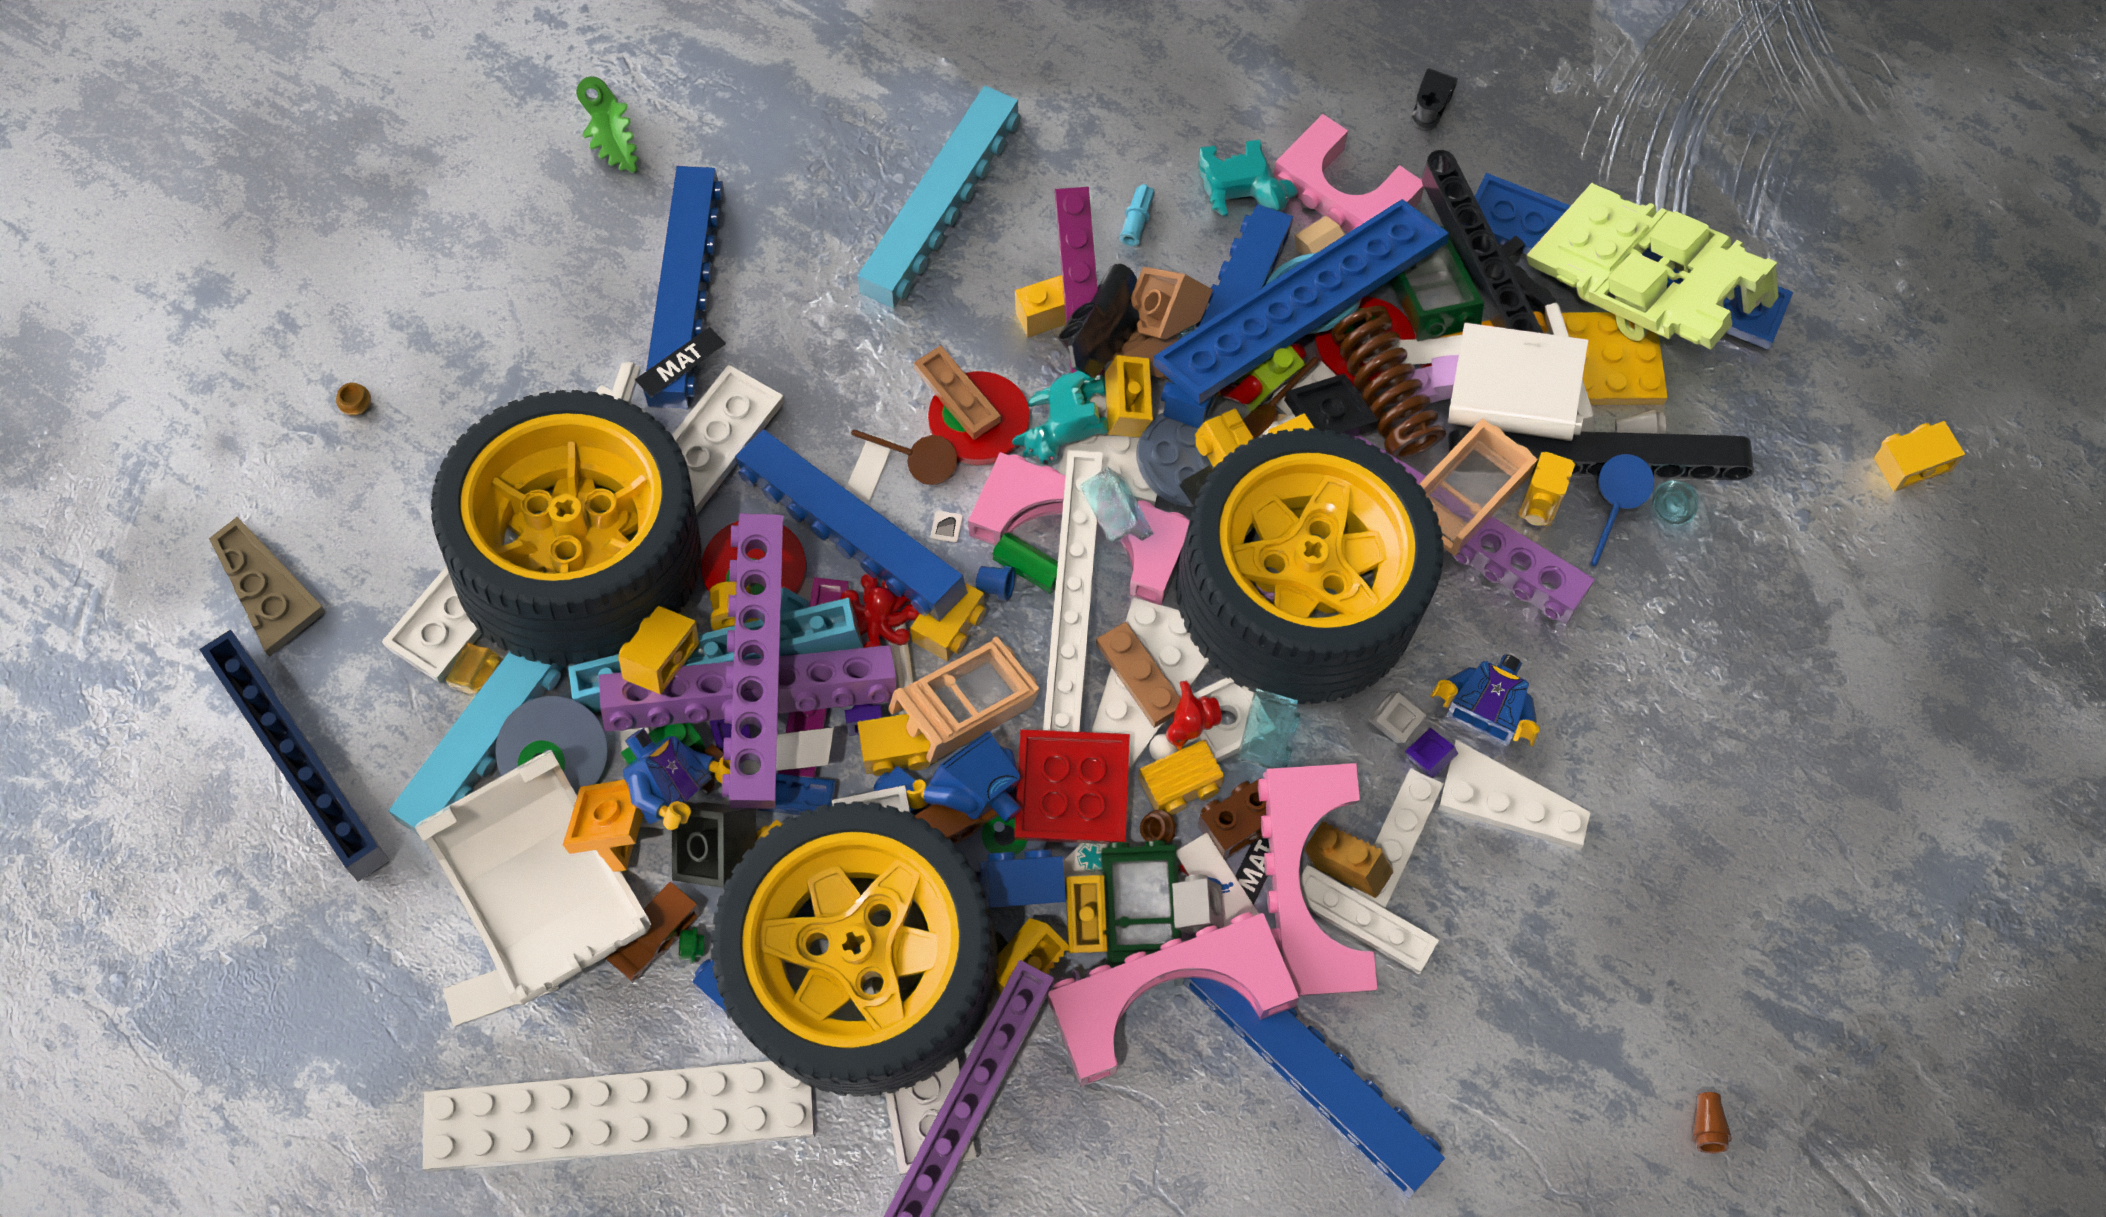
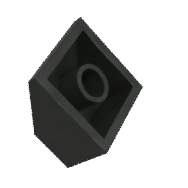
(712, 843)

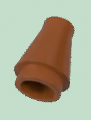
(1710, 1125)

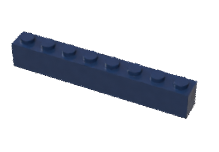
(294, 756)

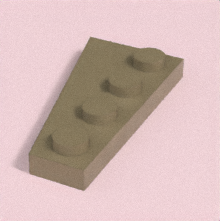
(269, 593)

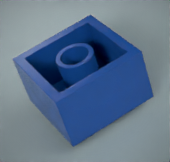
(1022, 881)

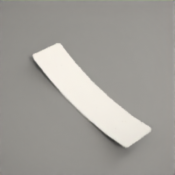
(1423, 351)

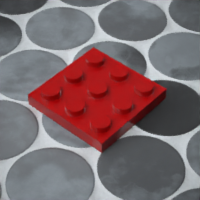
(1072, 787)

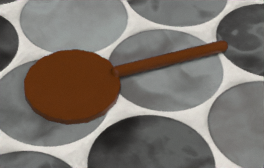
(1264, 415)
(929, 459)

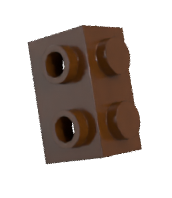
(1235, 820)

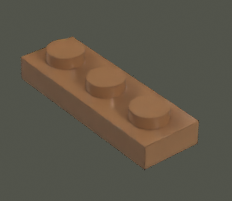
(957, 392)
(1139, 674)

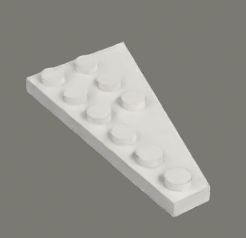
(1176, 656)

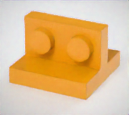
(604, 823)

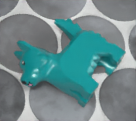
(1242, 177)
(1070, 416)

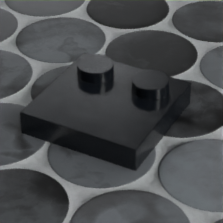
(1333, 406)

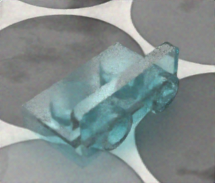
(1115, 506)
(1268, 730)

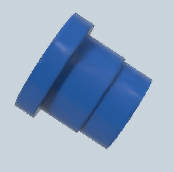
(996, 581)

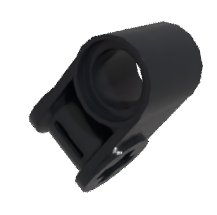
(1432, 99)

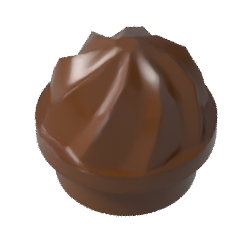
(1158, 826)

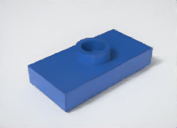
(800, 793)

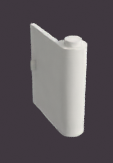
(1519, 381)

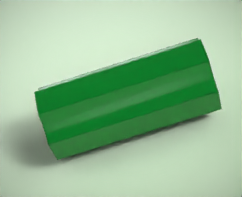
(1027, 561)

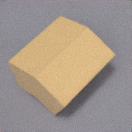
(1318, 236)

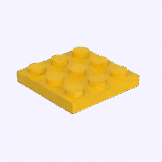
(1615, 366)

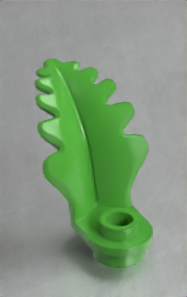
(607, 124)

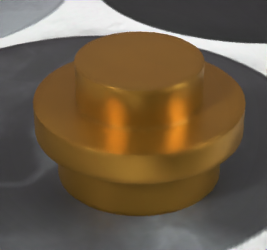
(353, 399)

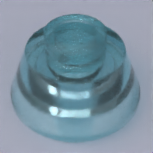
(1675, 502)

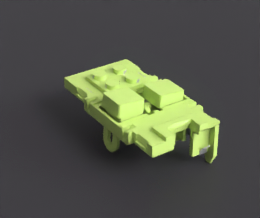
(1601, 250)

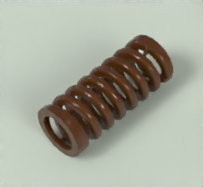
(1385, 361)

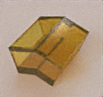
(472, 669)

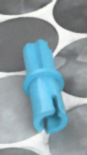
(1137, 215)

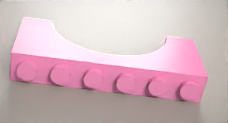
(1025, 491)
(1293, 806)
(1235, 955)

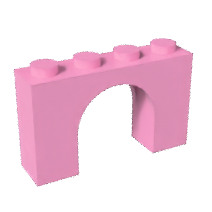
(1314, 153)

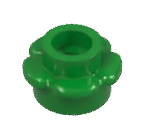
(690, 945)

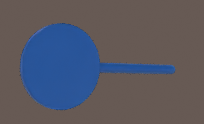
(1625, 484)

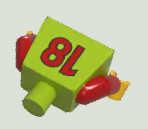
(1262, 381)

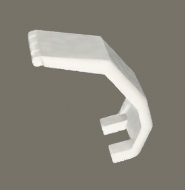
(525, 893)

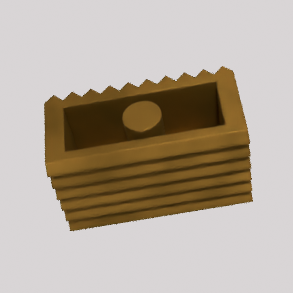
(1349, 859)

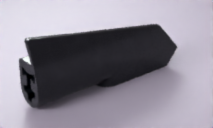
(1102, 325)

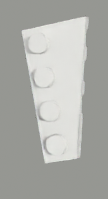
(1501, 797)

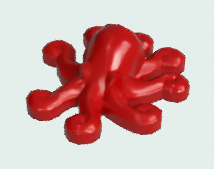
(880, 612)

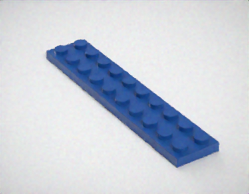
(1530, 215)
(1299, 300)

